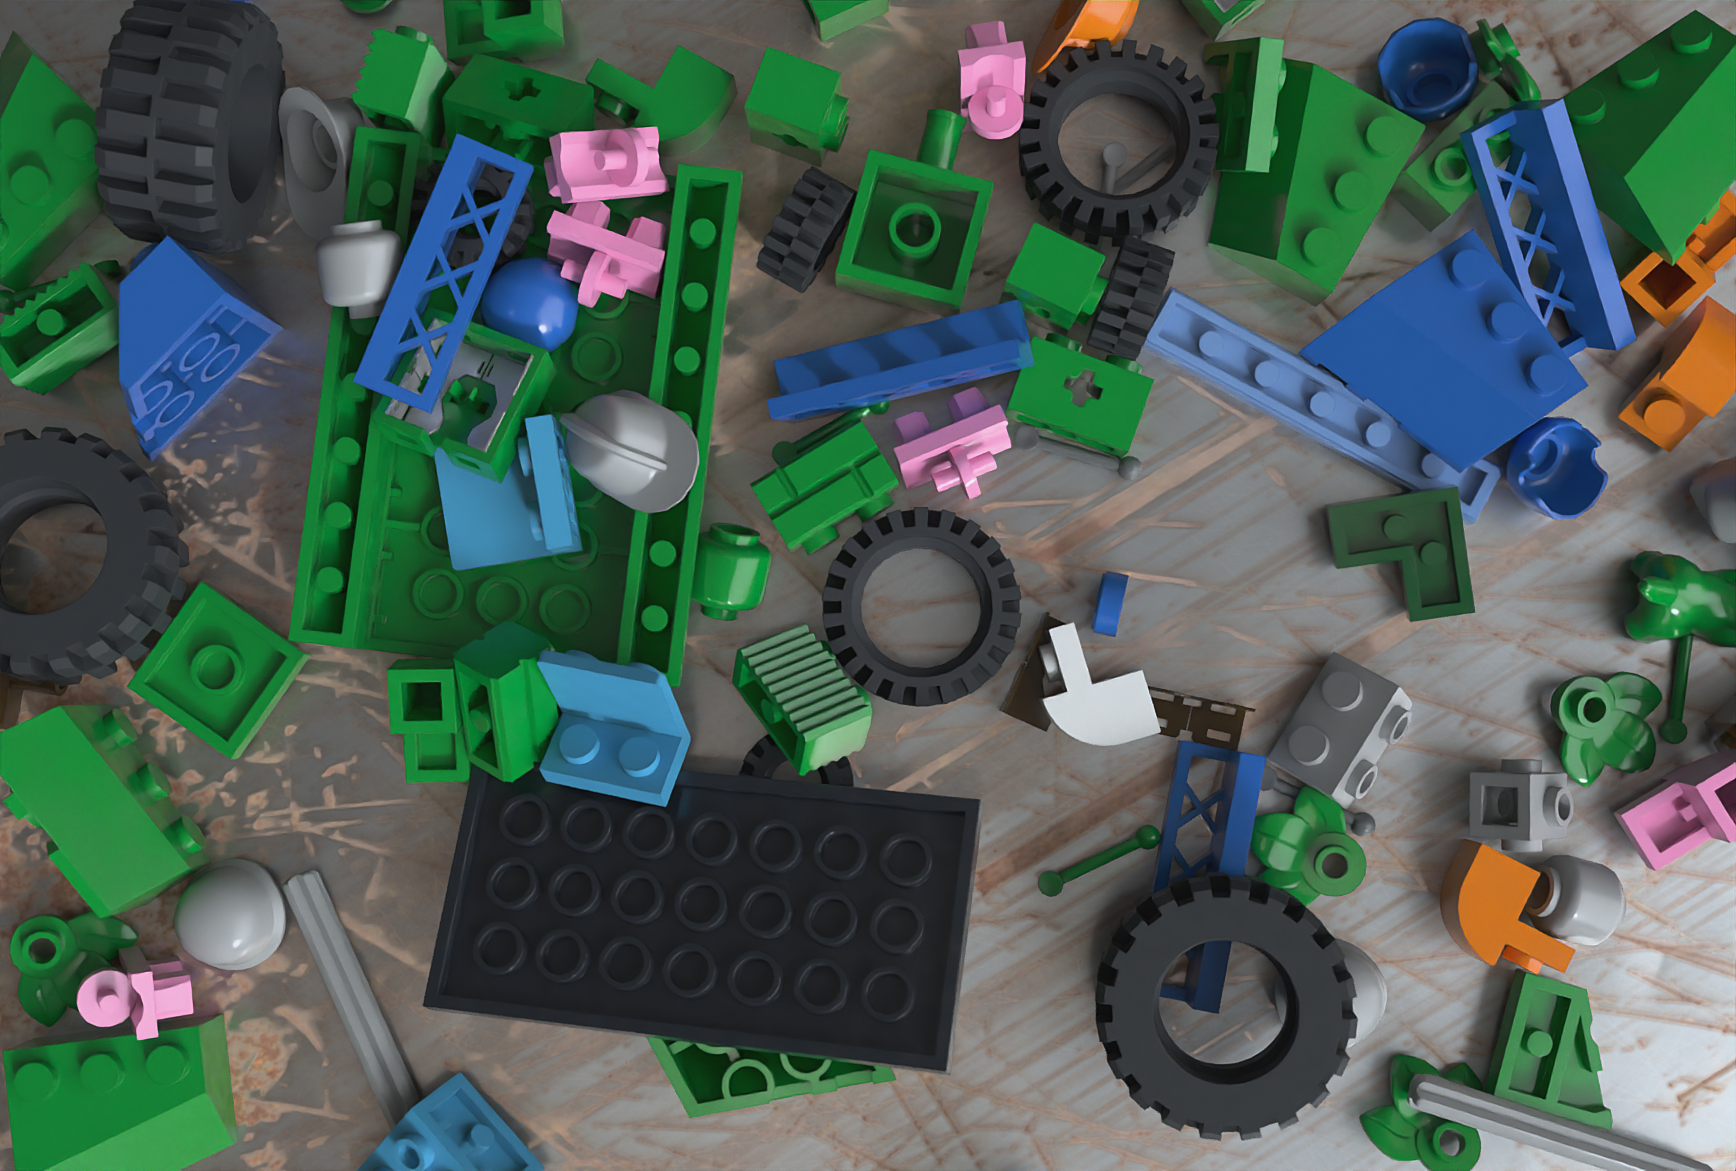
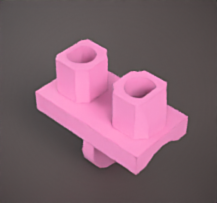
(991, 81)
(605, 165)
(603, 258)
(953, 452)
(140, 994)

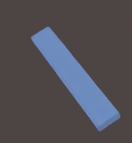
(1306, 399)

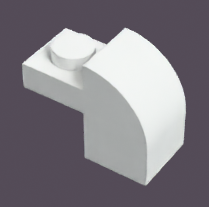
(1095, 712)

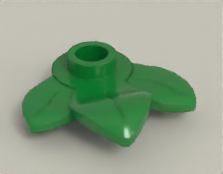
(1498, 55)
(1611, 730)
(1299, 842)
(81, 947)
(1414, 1134)

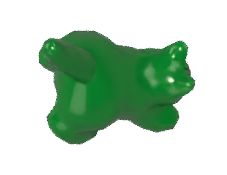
(1682, 600)

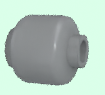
(359, 266)
(1576, 900)

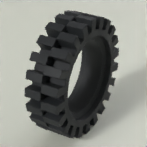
(1127, 74)
(969, 547)

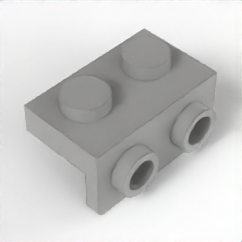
(1343, 730)

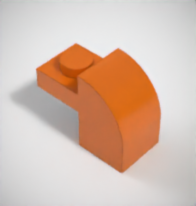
(1669, 289)
(1690, 380)
(1482, 910)

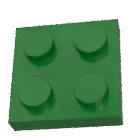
(219, 670)

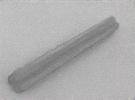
(351, 995)
(1540, 1128)

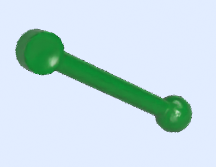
(10, 299)
(785, 450)
(1674, 730)
(1052, 883)

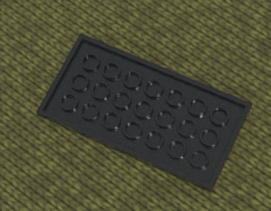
(717, 920)

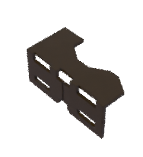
(1027, 687)
(1200, 719)

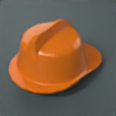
(1083, 24)

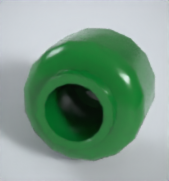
(730, 571)

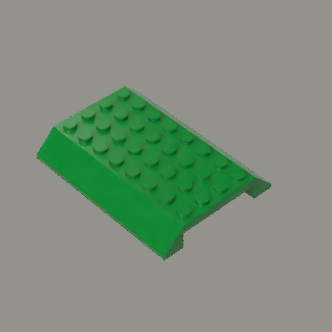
(374, 519)

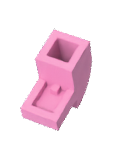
(1684, 811)

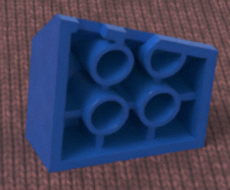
(182, 339)
(1451, 355)

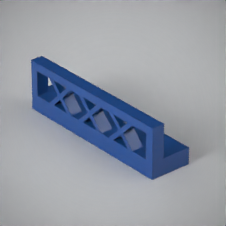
(1560, 214)
(424, 263)
(902, 363)
(1229, 848)

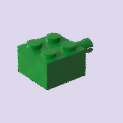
(916, 224)

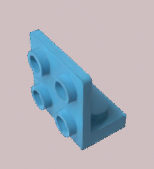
(516, 519)
(615, 728)
(452, 1133)

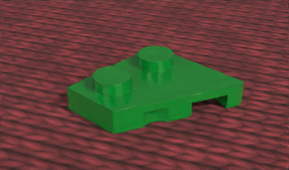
(1246, 110)
(1548, 1051)

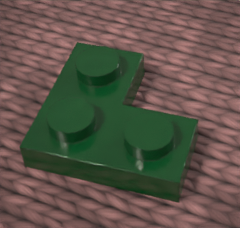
(1422, 533)

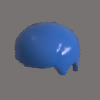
(1428, 69)
(531, 302)
(1556, 468)

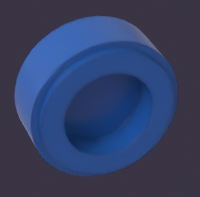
(1109, 603)

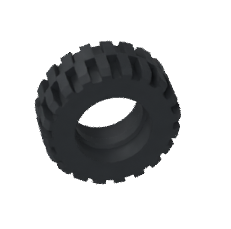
(190, 122)
(137, 568)
(1242, 1093)

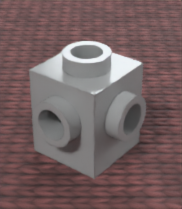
(1520, 805)

